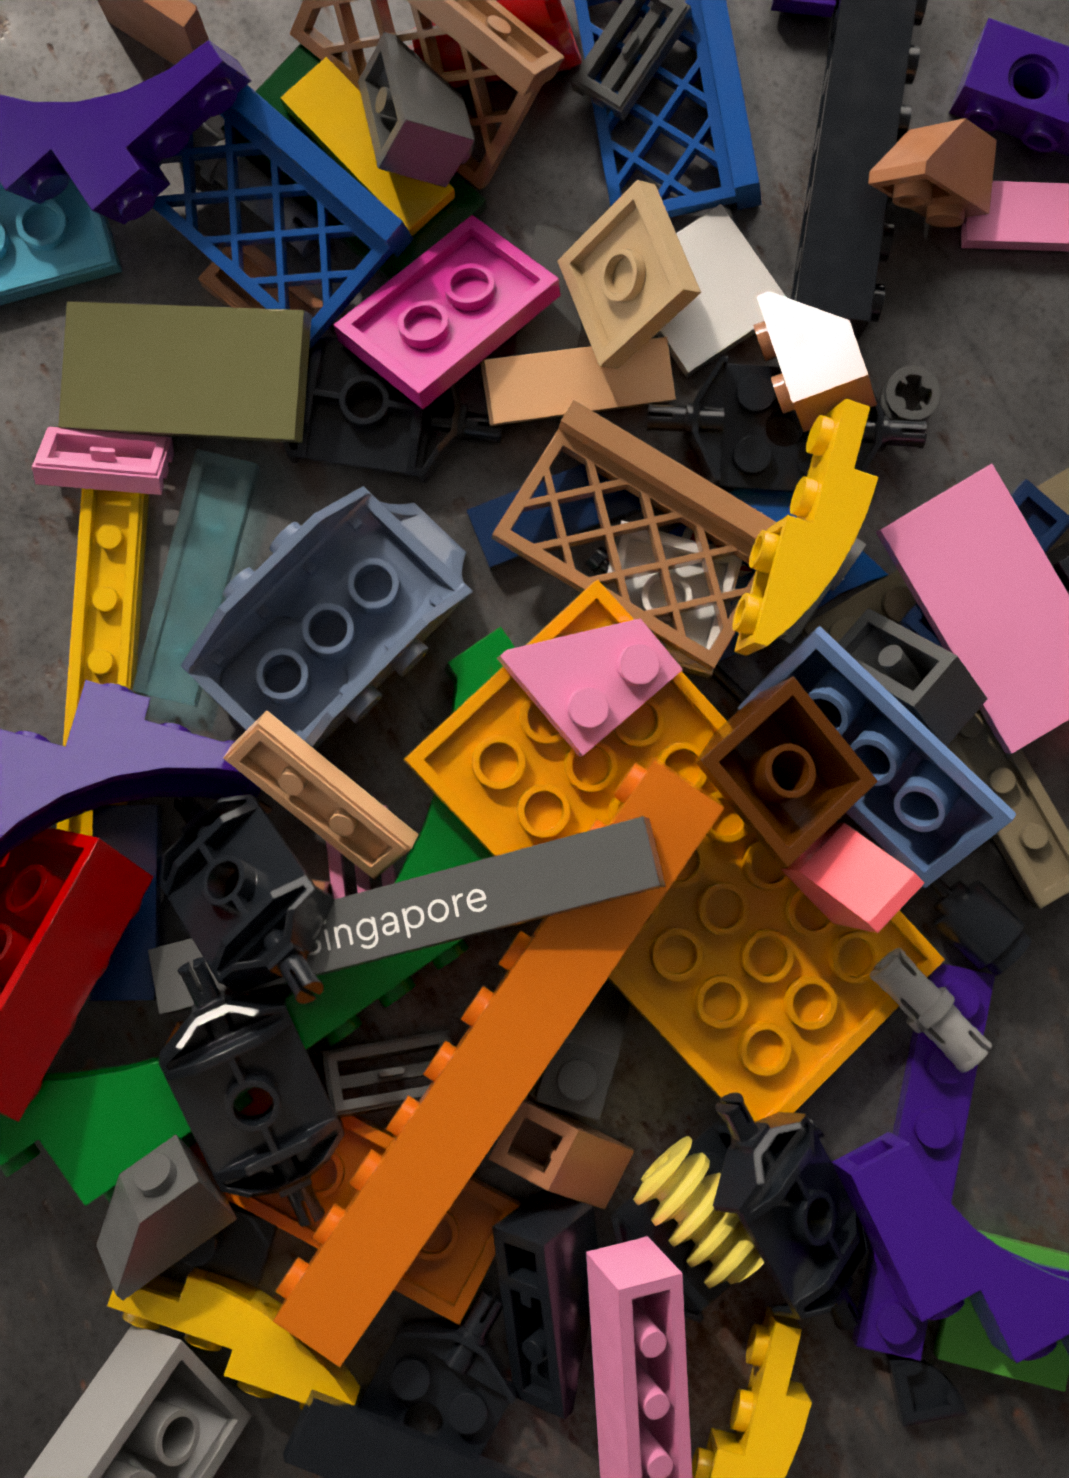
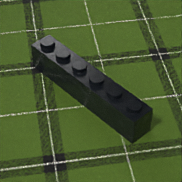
(855, 128)

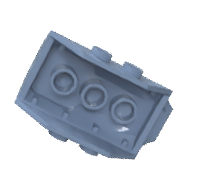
(329, 616)

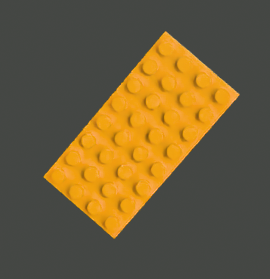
(734, 954)

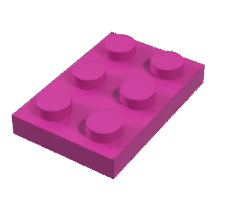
(447, 311)

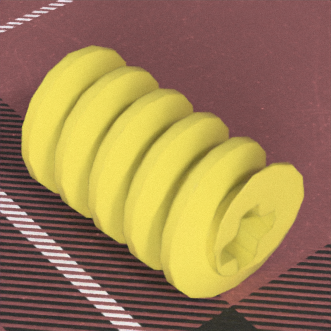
(689, 1200)

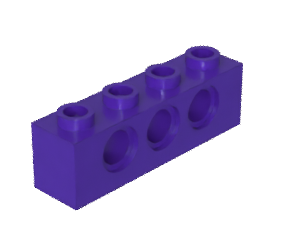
(1011, 58)

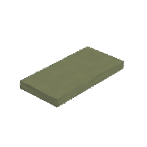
(185, 371)

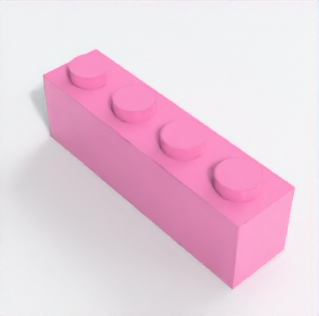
(639, 1362)

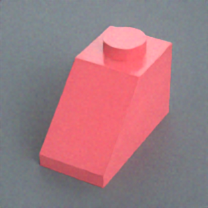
(853, 879)

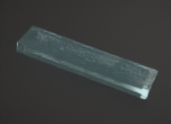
(195, 572)

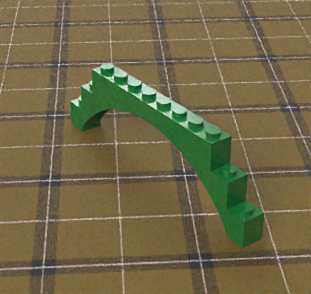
(116, 1115)

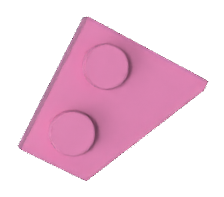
(592, 678)

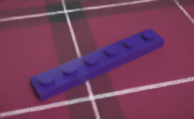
(934, 1121)

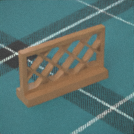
(485, 35)
(657, 483)

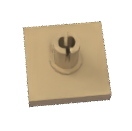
(628, 275)

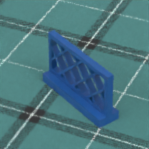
(721, 98)
(314, 176)

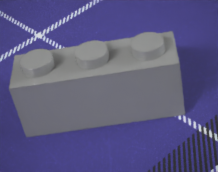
(146, 1417)

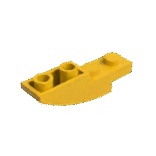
(805, 551)
(240, 1317)
(766, 1415)

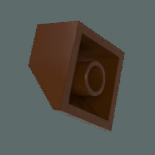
(785, 770)

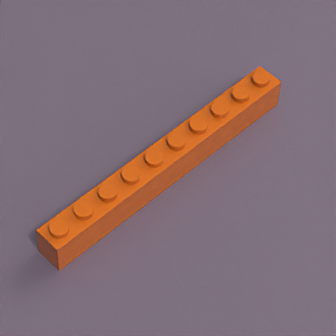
(481, 1082)

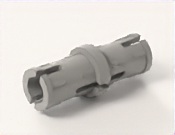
(930, 1010)

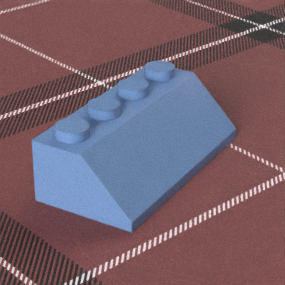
(926, 800)

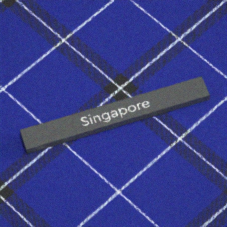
(456, 904)

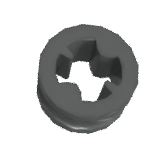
(925, 386)

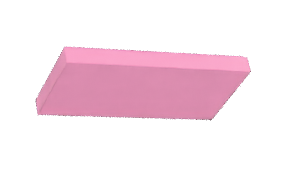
(990, 602)

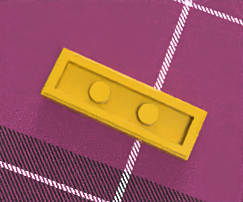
(336, 119)

